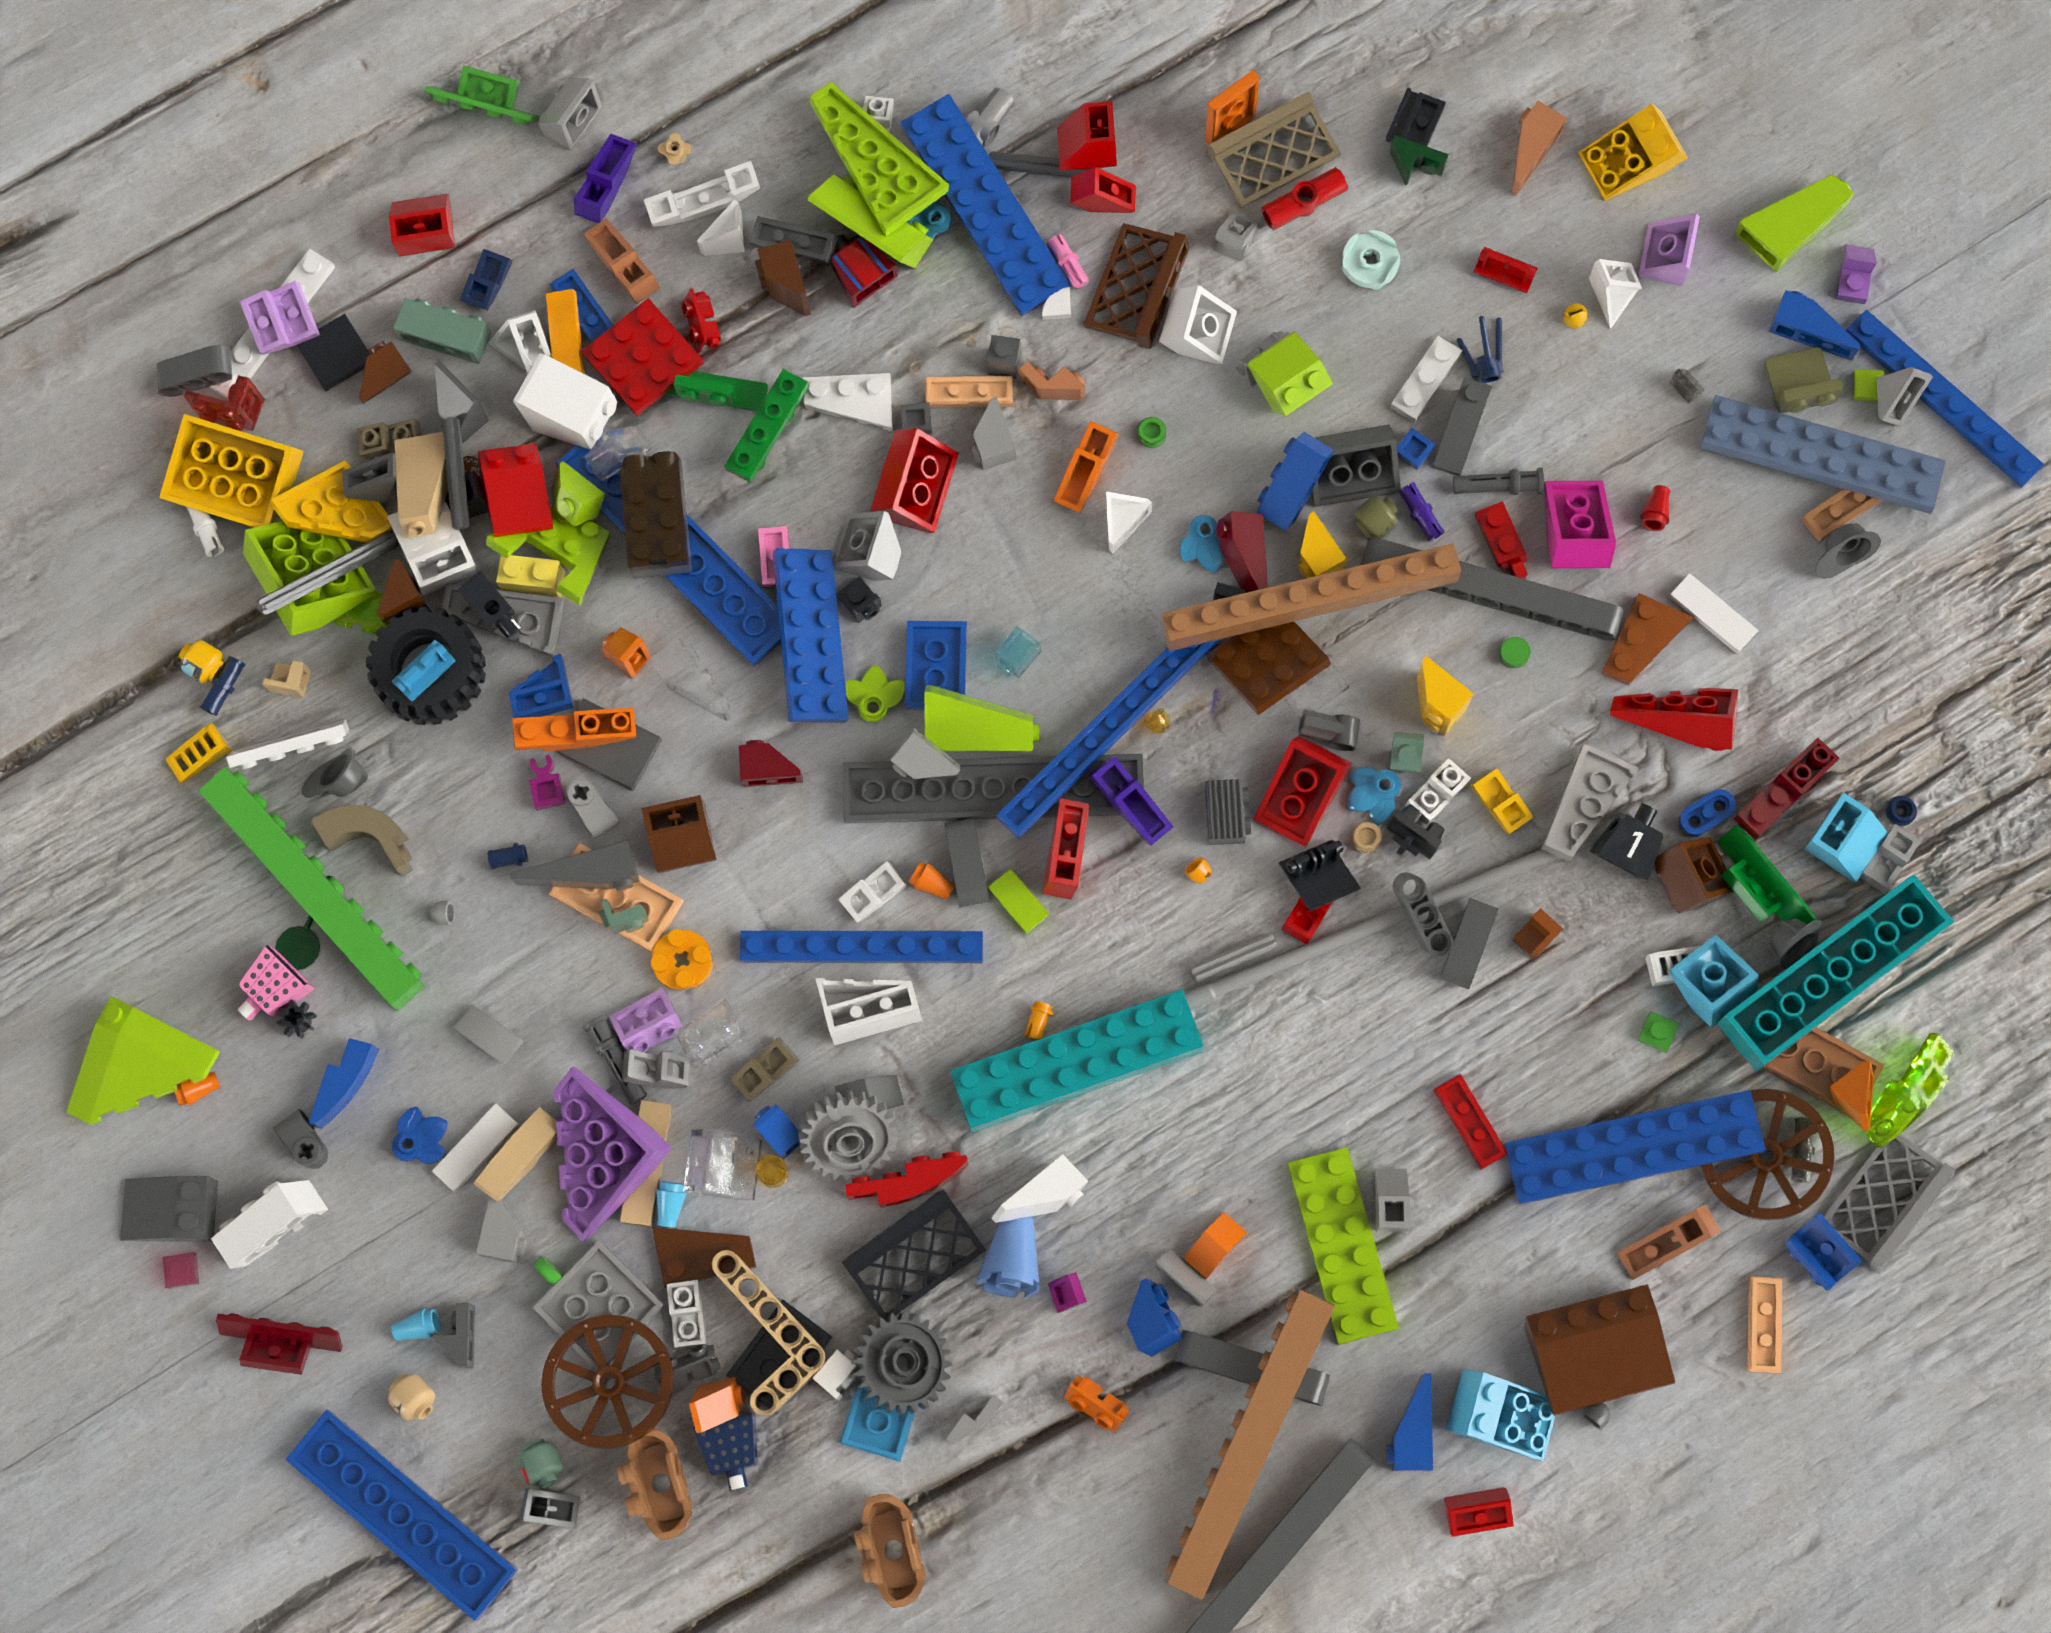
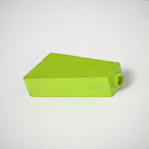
(1791, 223)
(973, 724)

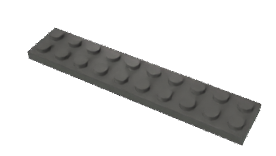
(979, 790)

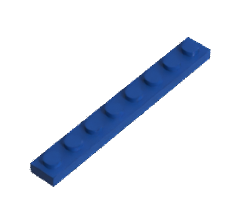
(1947, 400)
(861, 947)

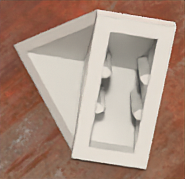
(724, 234)
(1614, 287)
(522, 340)
(1124, 516)

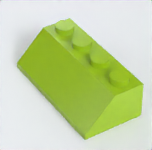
(845, 203)

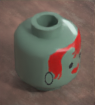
(540, 1463)

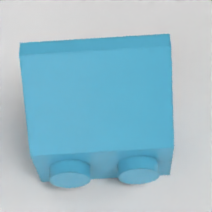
(1714, 980)

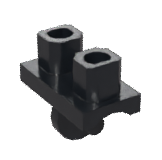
(1413, 836)

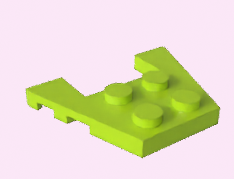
(574, 546)

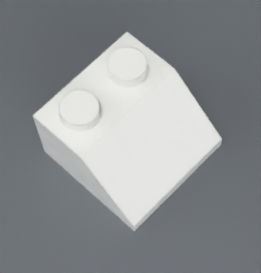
(1198, 325)

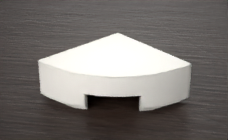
(1057, 305)

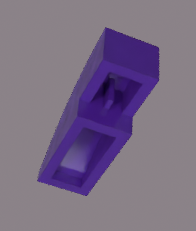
(604, 178)
(1130, 800)

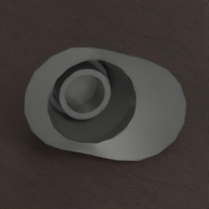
(1845, 548)
(337, 776)
(1794, 940)

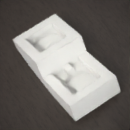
(873, 892)

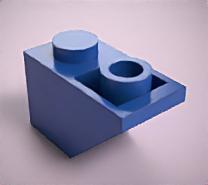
(777, 1130)
(1151, 1320)

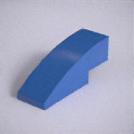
(342, 1082)

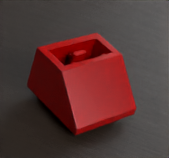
(1088, 138)
(421, 225)

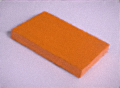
(1232, 108)

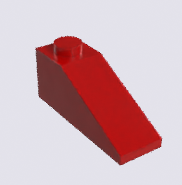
(1066, 849)

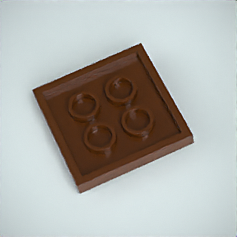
(1268, 663)

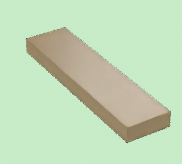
(641, 1204)

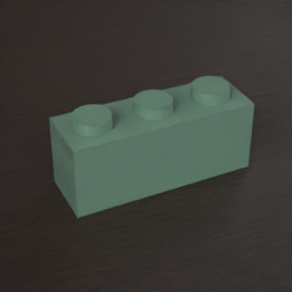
(442, 330)

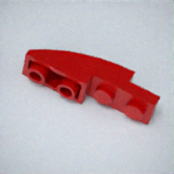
(921, 1179)

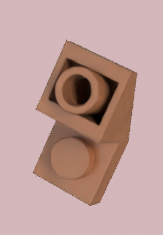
(1062, 386)

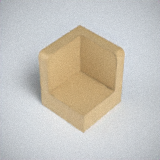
(289, 679)

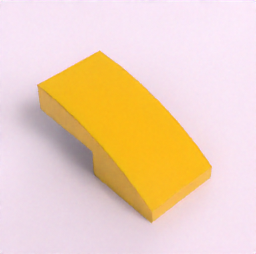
(1501, 801)

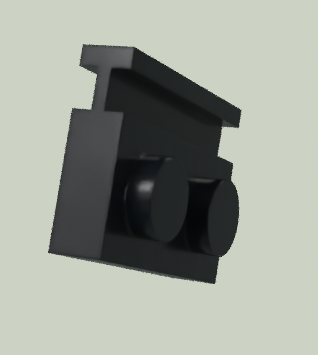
(1416, 118)

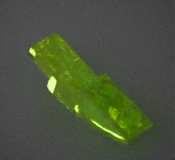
(1908, 1098)

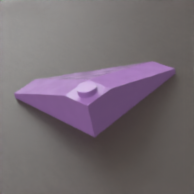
(604, 1152)

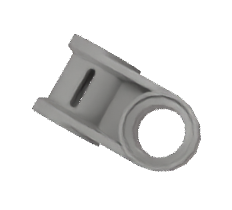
(593, 811)

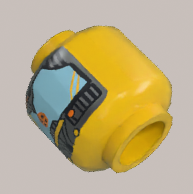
(201, 661)

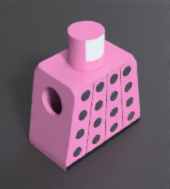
(272, 985)

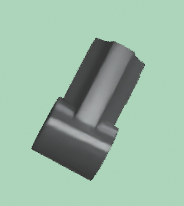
(1337, 730)

